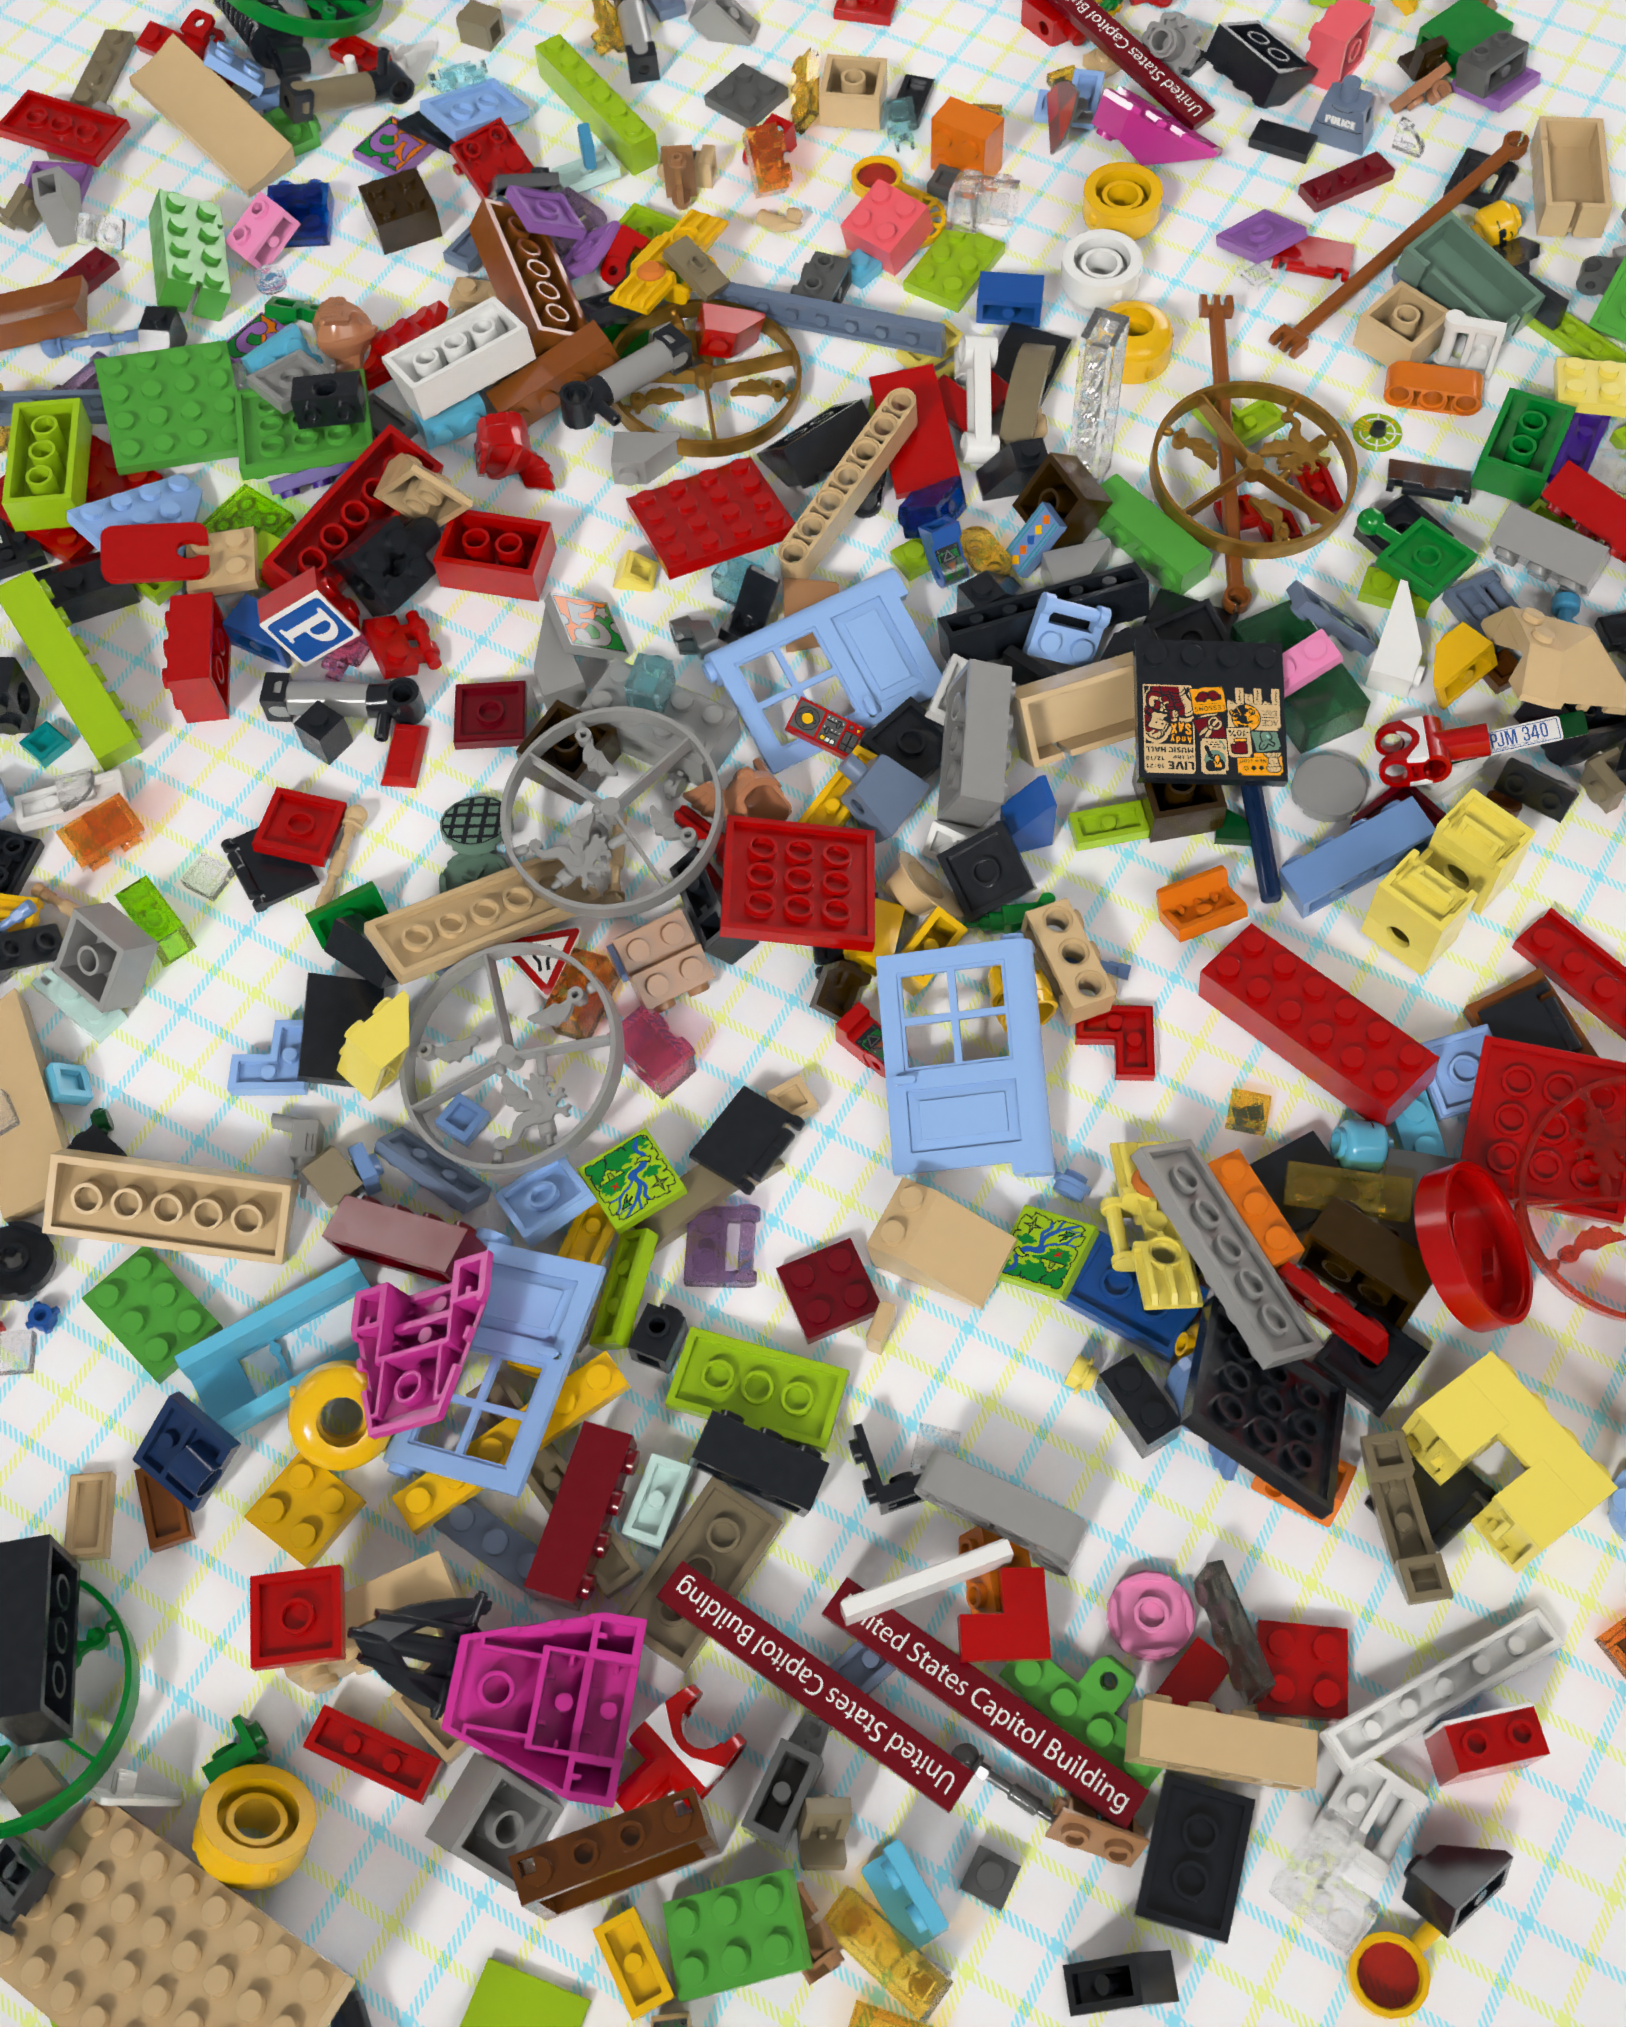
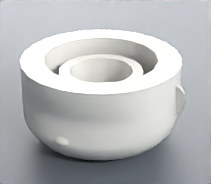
(1100, 268)

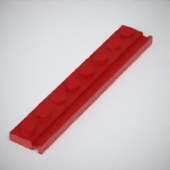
(1577, 967)

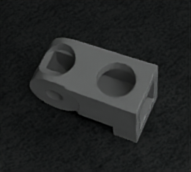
(1596, 274)

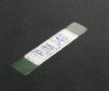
(1536, 733)

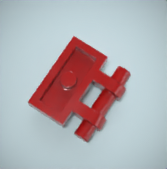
(391, 647)

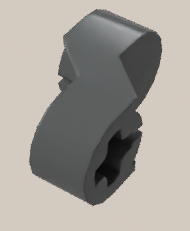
(693, 636)

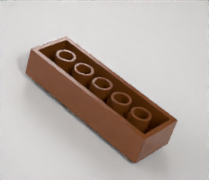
(526, 275)

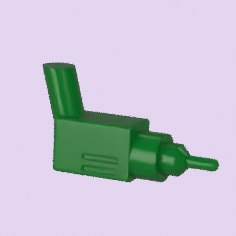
(1010, 917)

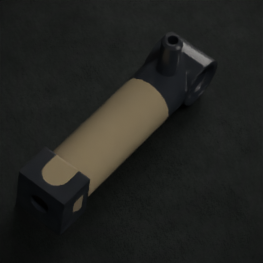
(303, 99)

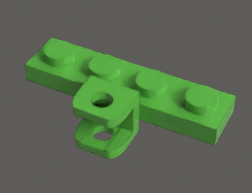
(1084, 1706)

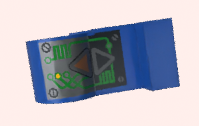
(944, 550)

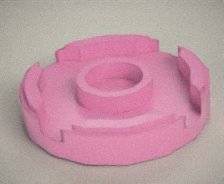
(1150, 1616)

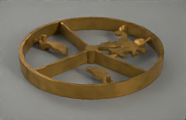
(706, 374)
(1253, 470)

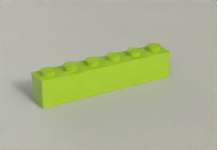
(597, 104)
(68, 670)

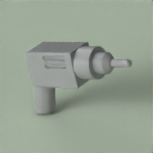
(305, 1142)

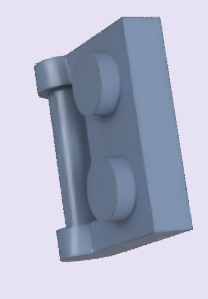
(1472, 603)

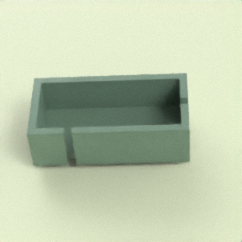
(1468, 275)

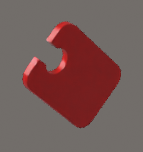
(151, 553)

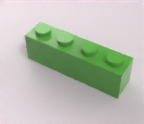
(1153, 538)

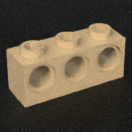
(1065, 977)

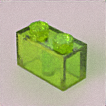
(153, 915)

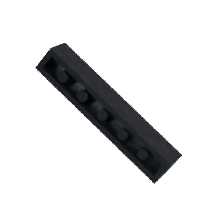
(992, 627)

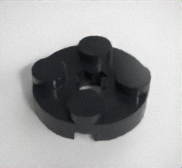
(37, 1256)

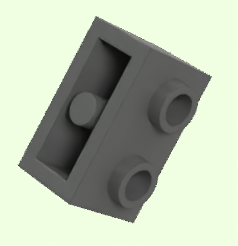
(1491, 64)
(825, 278)

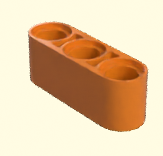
(1433, 388)

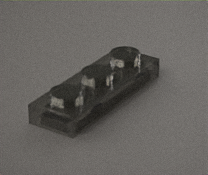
(1233, 1633)

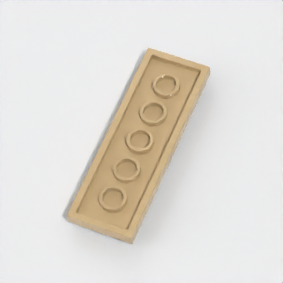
(470, 919)

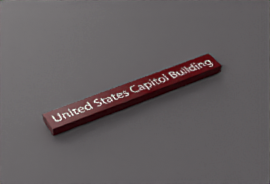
(1137, 61)
(816, 1687)
(994, 1710)

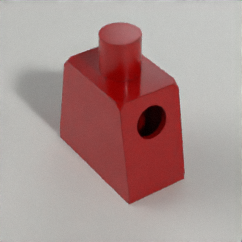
(1049, 24)

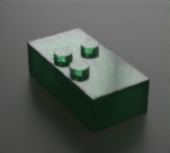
(1324, 707)

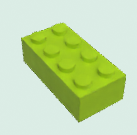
(46, 463)

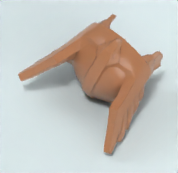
(343, 332)
(749, 795)

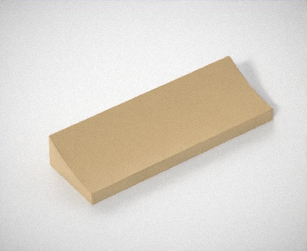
(214, 117)
(27, 1147)
(169, 1205)

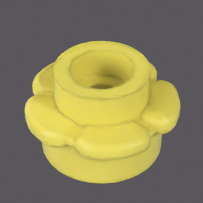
(1081, 1374)

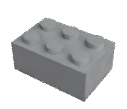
(1548, 550)

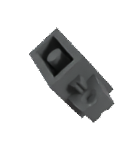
(786, 1783)

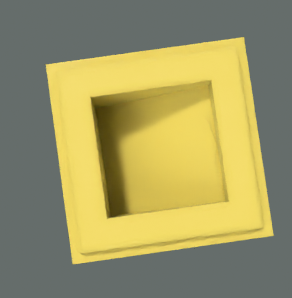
(635, 572)

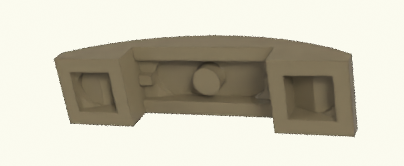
(1025, 392)
(703, 1192)
(1402, 1519)

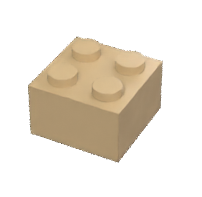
(853, 91)
(1401, 326)

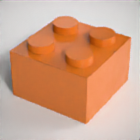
(967, 138)

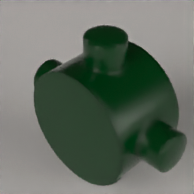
(102, 1119)

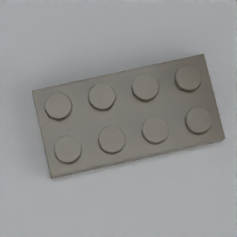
(719, 1538)

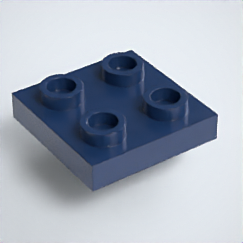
(186, 1451)

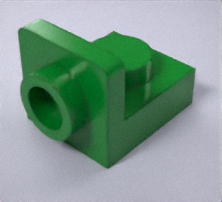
(234, 1755)

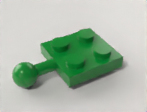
(1420, 555)

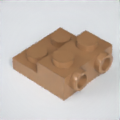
(663, 961)

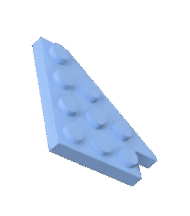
(163, 501)

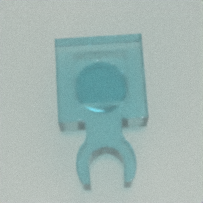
(900, 120)

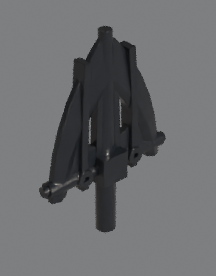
(394, 1635)

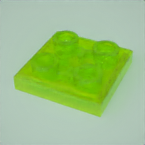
(250, 509)

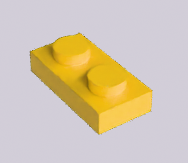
(633, 1963)

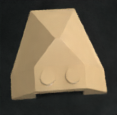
(1558, 661)

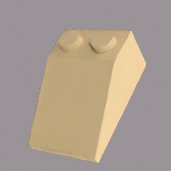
(420, 492)
(940, 1244)

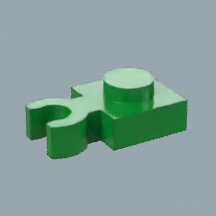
(289, 310)

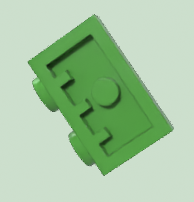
(301, 135)

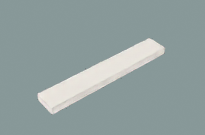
(1440, 1690)

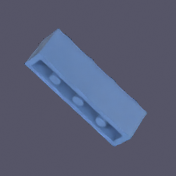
(1355, 857)

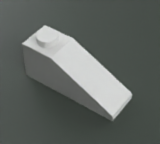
(1399, 649)

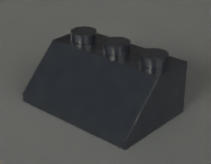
(1258, 62)
(816, 444)
(83, 590)

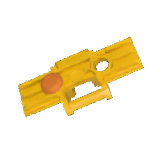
(653, 277)

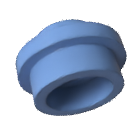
(1071, 1185)

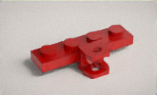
(193, 37)

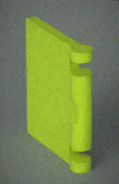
(520, 2000)

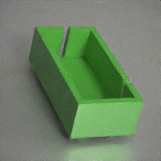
(189, 253)

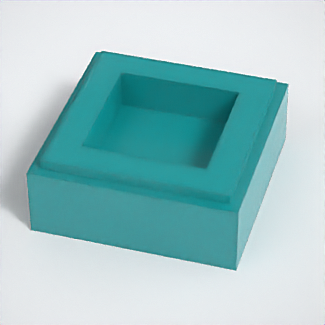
(45, 744)

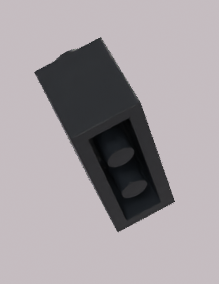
(759, 1462)

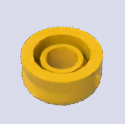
(1122, 199)
(1147, 341)
(305, 1426)
(257, 1799)

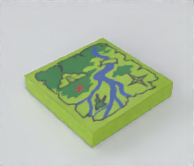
(632, 1181)
(1048, 1252)

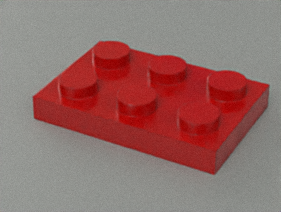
(396, 336)

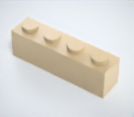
(1221, 1744)

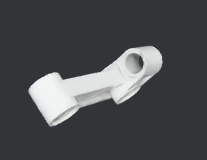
(972, 367)

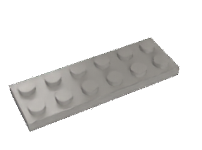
(1227, 1253)

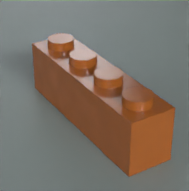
(536, 386)

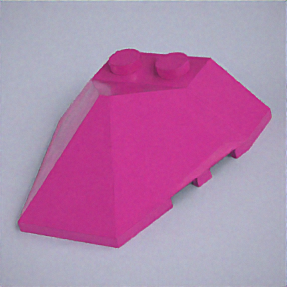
(1147, 131)
(417, 1345)
(551, 1700)

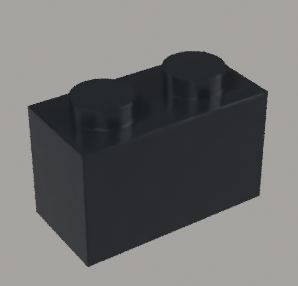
(1138, 1406)

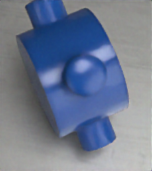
(42, 1317)

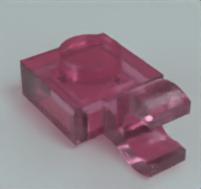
(348, 654)

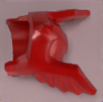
(505, 449)

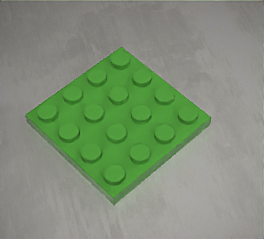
(169, 406)
(275, 445)

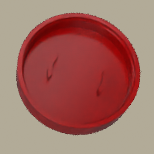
(1473, 1247)

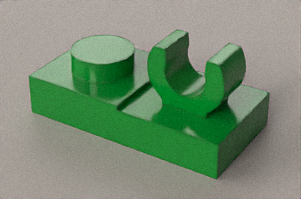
(360, 900)

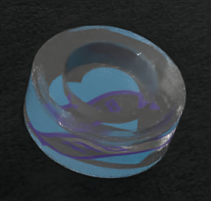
(270, 279)

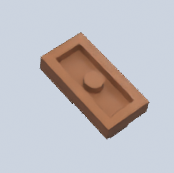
(1430, 84)

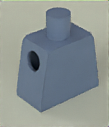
(880, 793)

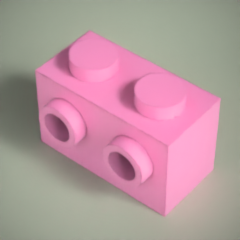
(262, 231)

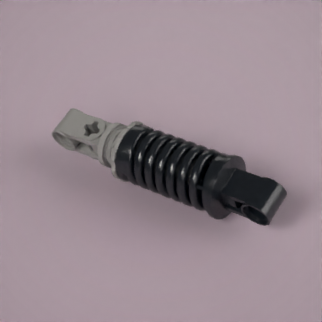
(267, 45)

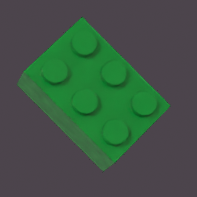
(1522, 446)

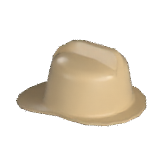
(919, 890)

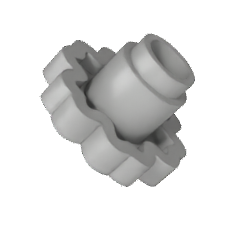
(1173, 41)

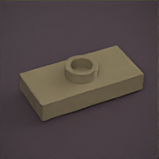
(695, 268)

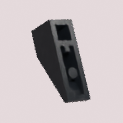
(703, 906)

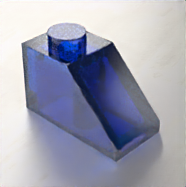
(931, 503)

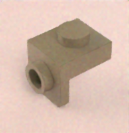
(20, 210)
(1600, 781)
(823, 1832)

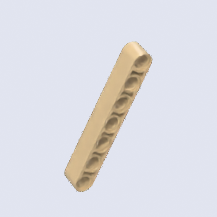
(848, 485)

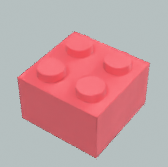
(1339, 41)
(887, 226)

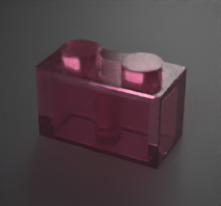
(656, 1053)

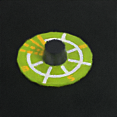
(1377, 432)

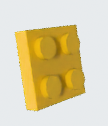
(305, 1510)

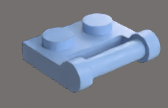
(1061, 641)

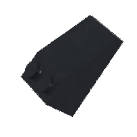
(1603, 732)

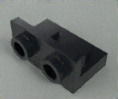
(1536, 789)

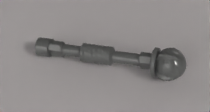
(969, 1756)

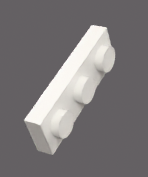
(42, 808)

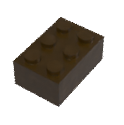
(1366, 1261)

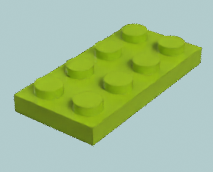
(759, 1384)

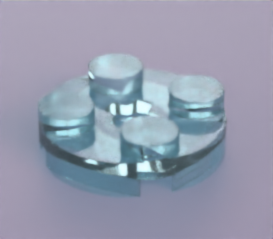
(457, 73)

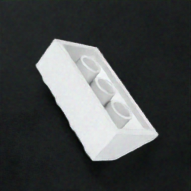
(460, 357)

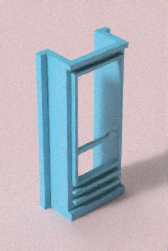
(216, 1365)

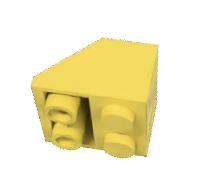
(376, 1047)

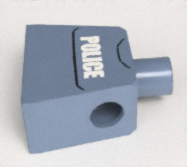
(1345, 116)

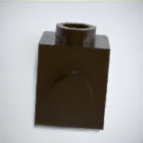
(1424, 58)
(838, 988)

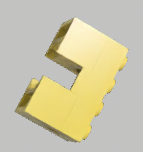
(1462, 870)
(1558, 1478)

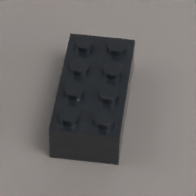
(37, 1640)

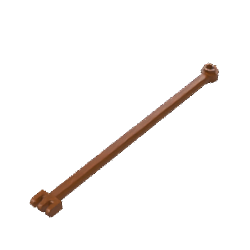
(1217, 314)
(1297, 335)

